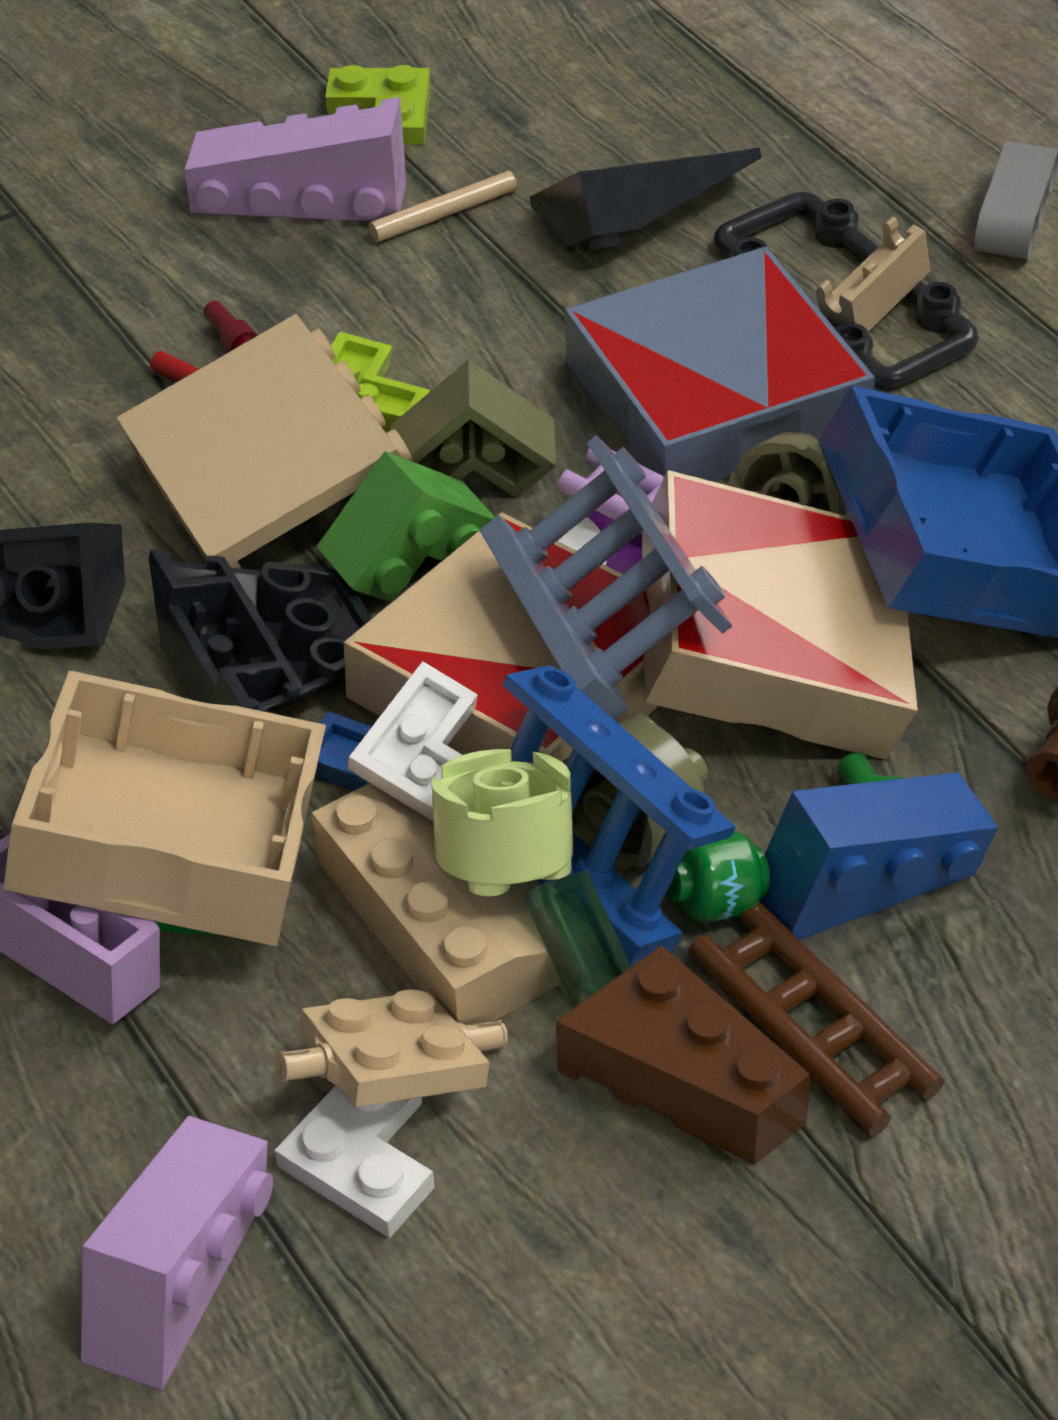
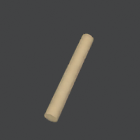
(442, 206)

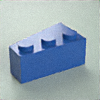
(871, 847)

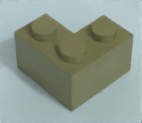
(481, 427)

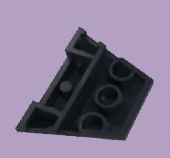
(254, 633)

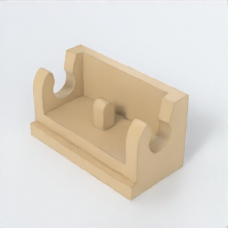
(879, 279)

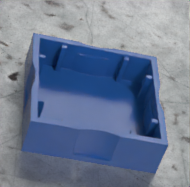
(951, 508)

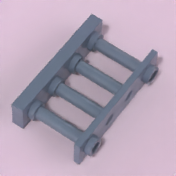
(546, 589)

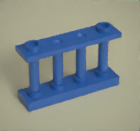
(642, 783)

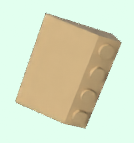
(462, 947)

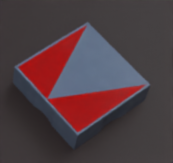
(711, 363)

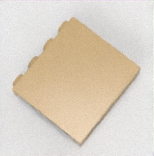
(259, 440)

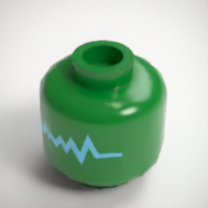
(720, 879)

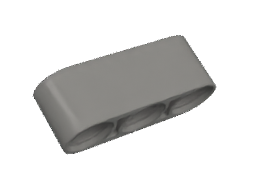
(1016, 200)

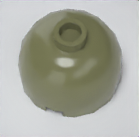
(790, 469)

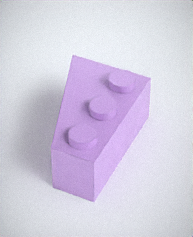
(83, 951)
(168, 1249)

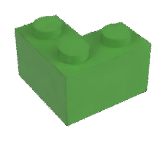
(398, 521)

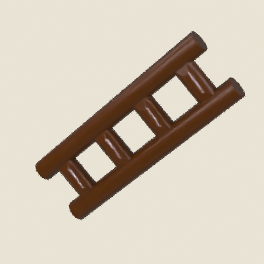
(816, 1052)

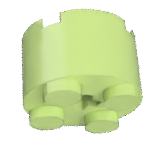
(502, 820)

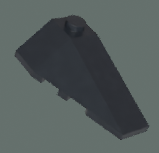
(615, 201)
(60, 583)

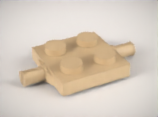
(391, 1048)

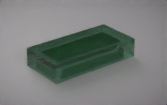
(577, 935)

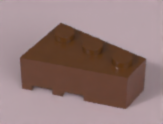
(687, 1053)

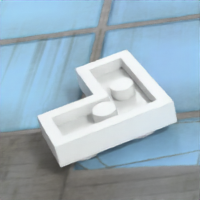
(413, 736)
(349, 1162)

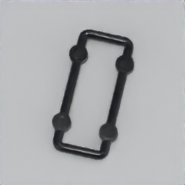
(837, 226)

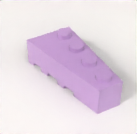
(303, 168)

